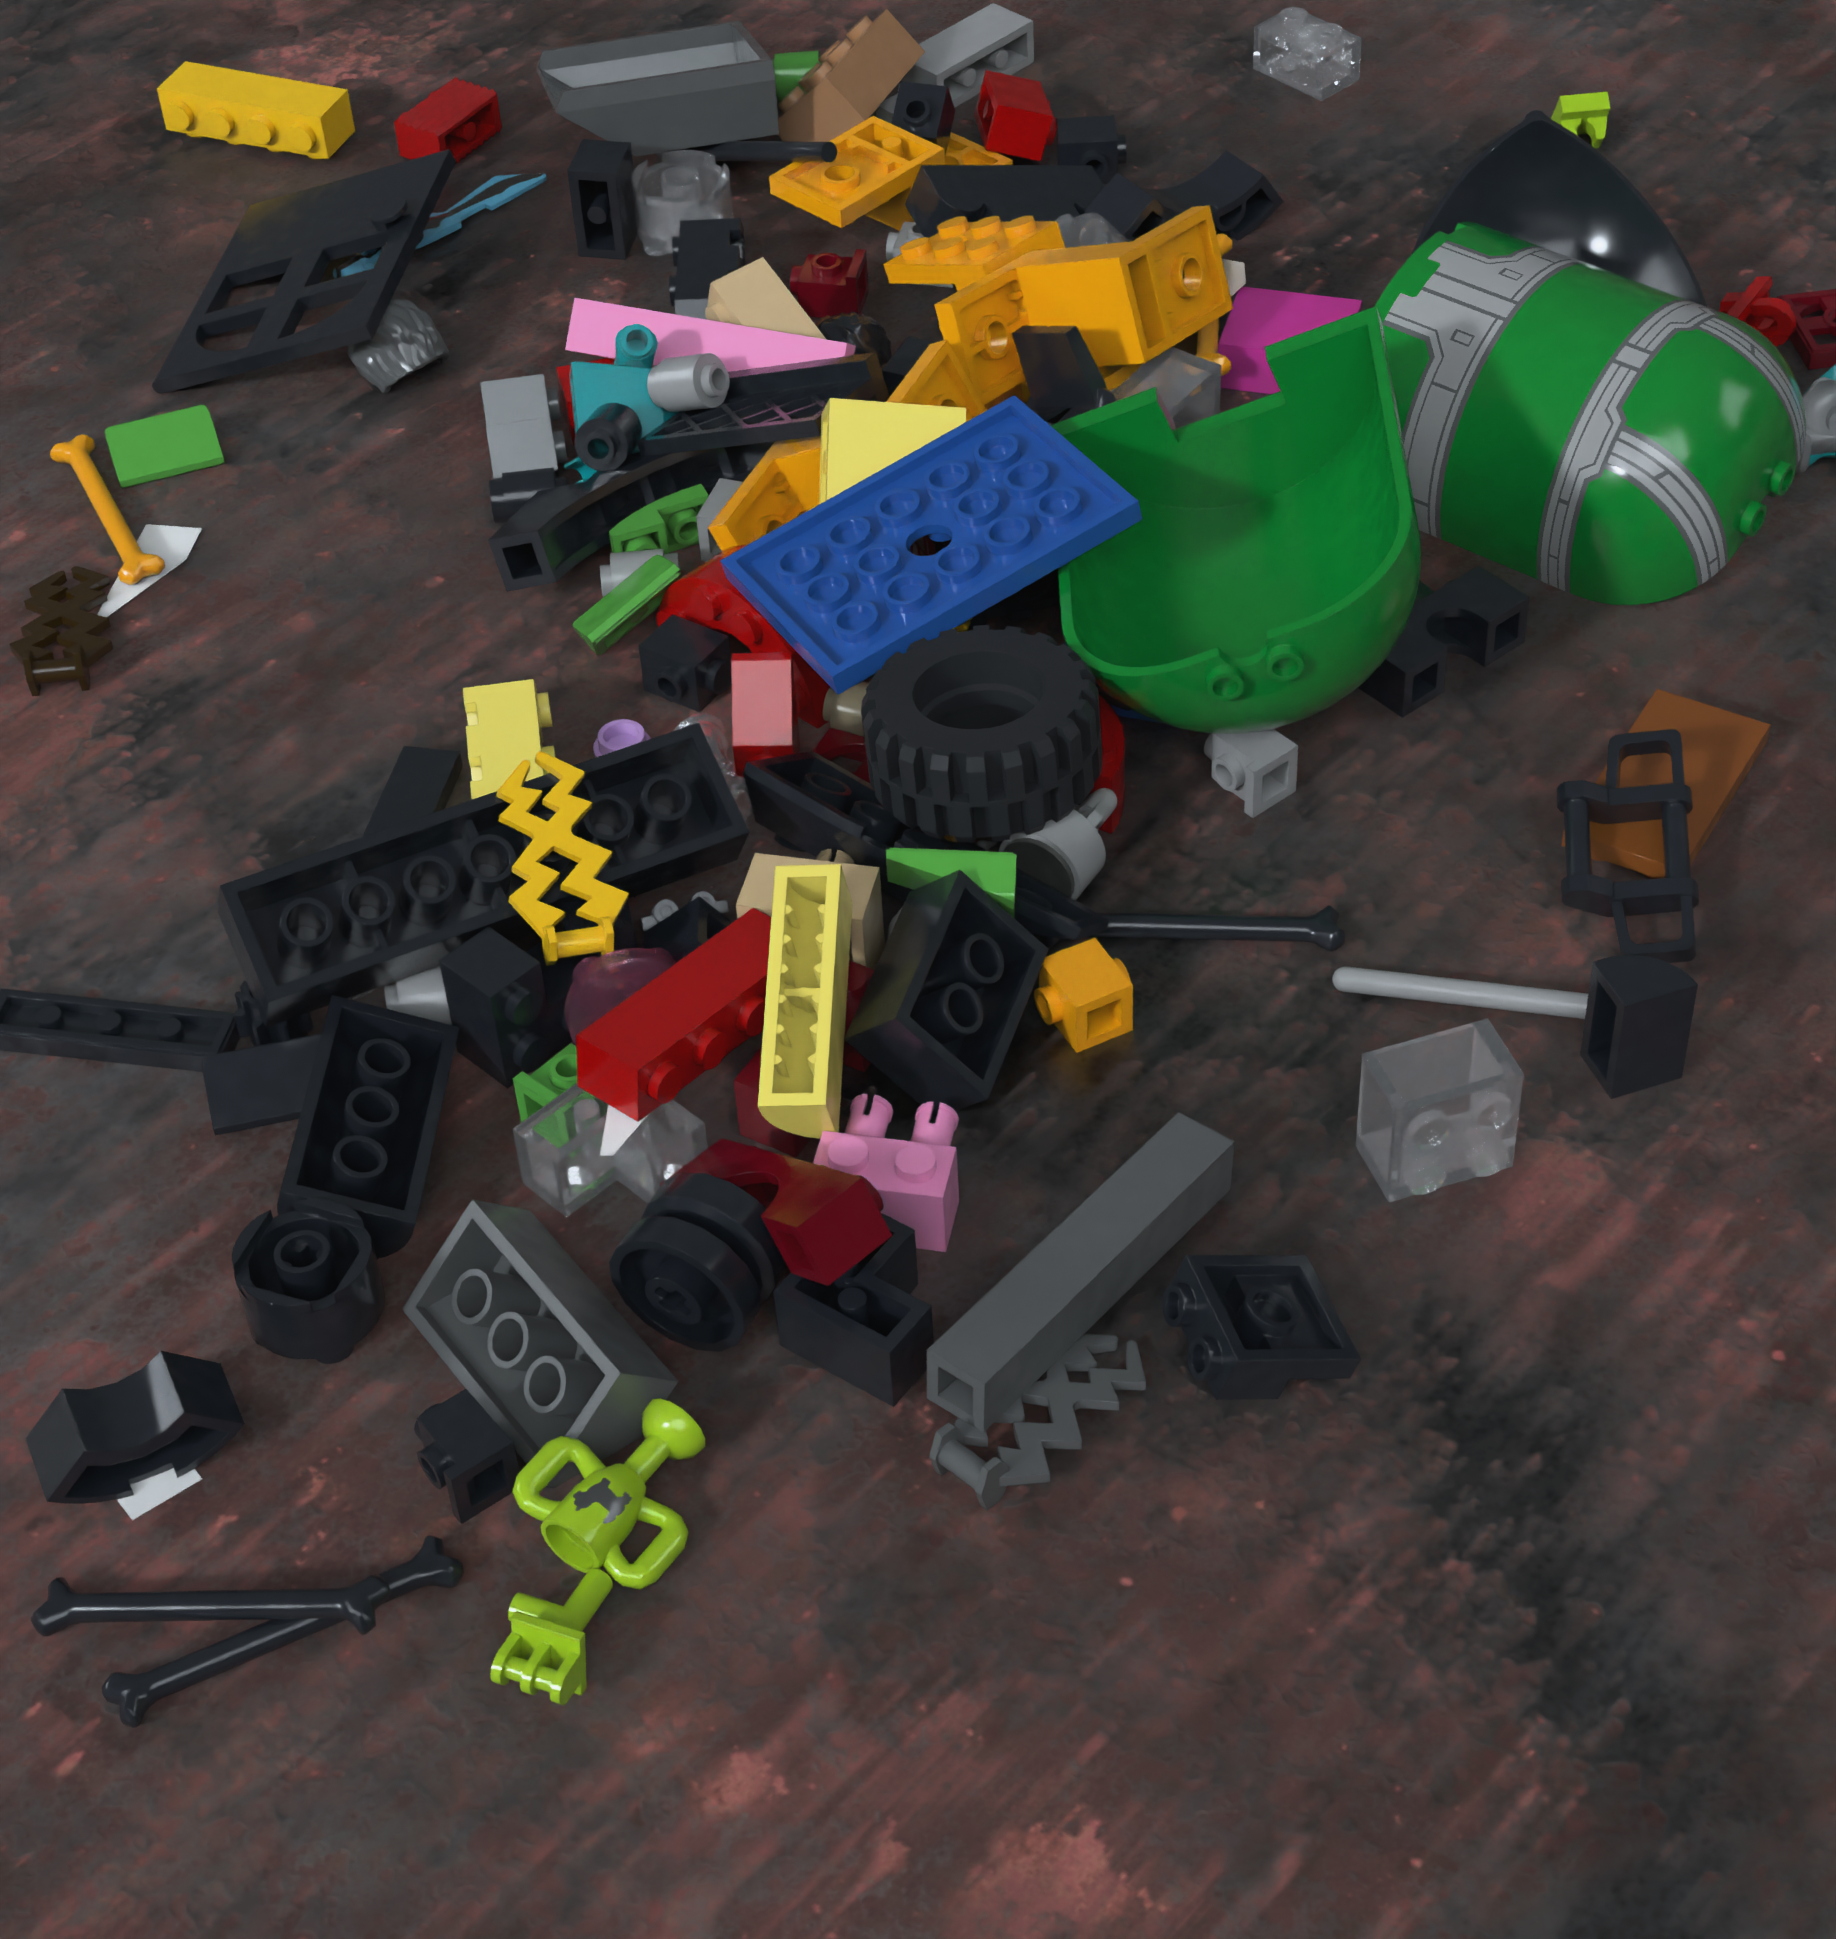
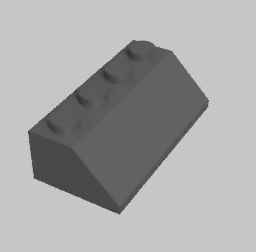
(534, 1336)

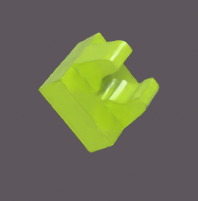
(1584, 114)

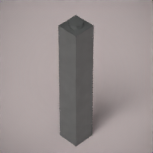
(1078, 1272)

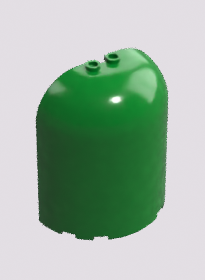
(1265, 545)

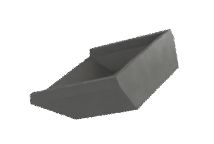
(666, 87)

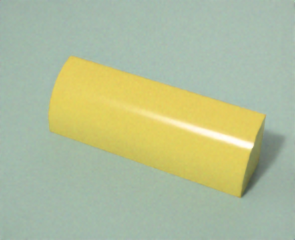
(806, 1000)

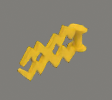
(555, 835)

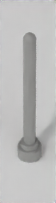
(1461, 992)

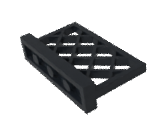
(770, 405)

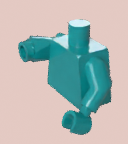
(617, 383)

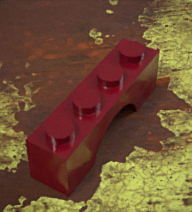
(814, 1213)

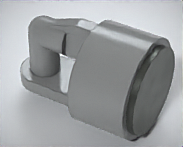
(1069, 851)

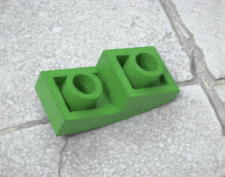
(663, 524)

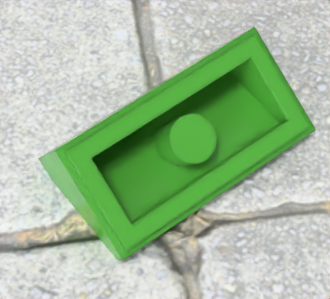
(163, 446)
(626, 604)

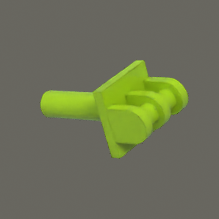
(548, 1641)

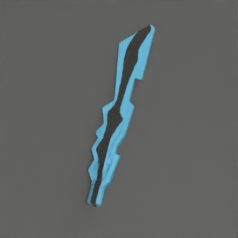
(490, 195)

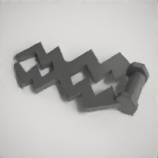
(1062, 1397)

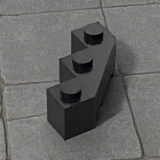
(702, 255)

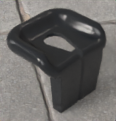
(1060, 371)

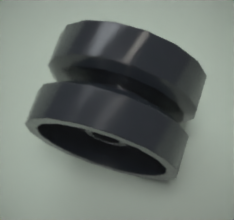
(698, 1262)

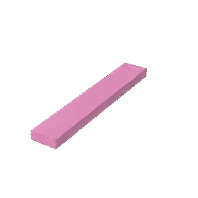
(738, 347)

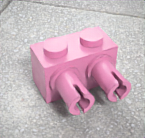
(911, 1176)

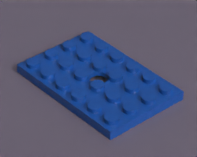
(997, 485)

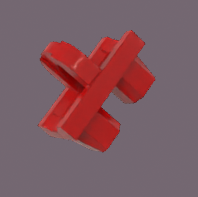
(1767, 315)

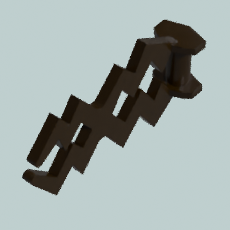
(81, 639)

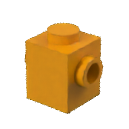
(1085, 995)

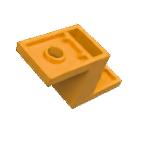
(972, 250)
(1119, 296)
(789, 473)

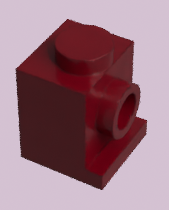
(831, 283)

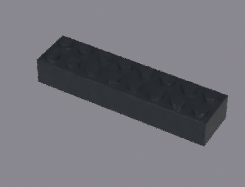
(432, 883)

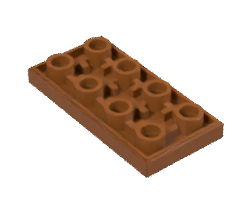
(1716, 757)

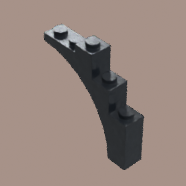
(574, 520)

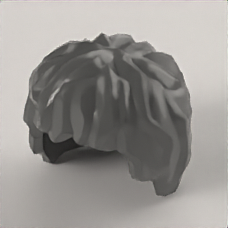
(399, 347)

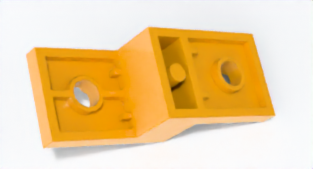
(871, 173)

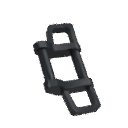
(1609, 804)

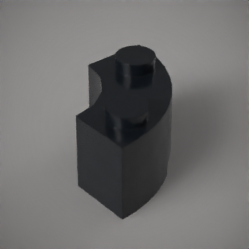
(123, 1432)

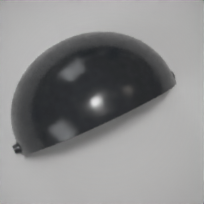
(1568, 199)

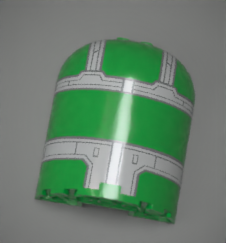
(1583, 417)

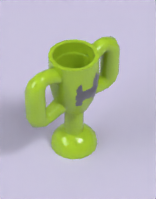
(605, 1505)

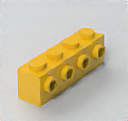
(256, 110)

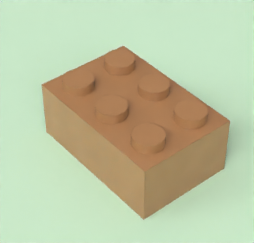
(849, 81)

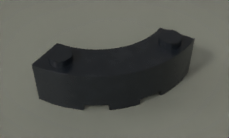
(1234, 190)

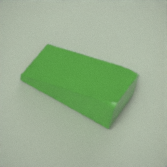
(989, 870)

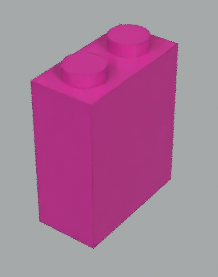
(1266, 318)

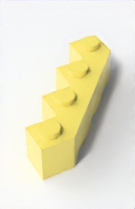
(504, 731)

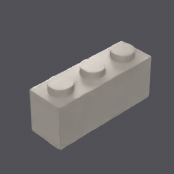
(962, 53)

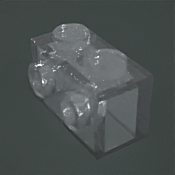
(1307, 53)

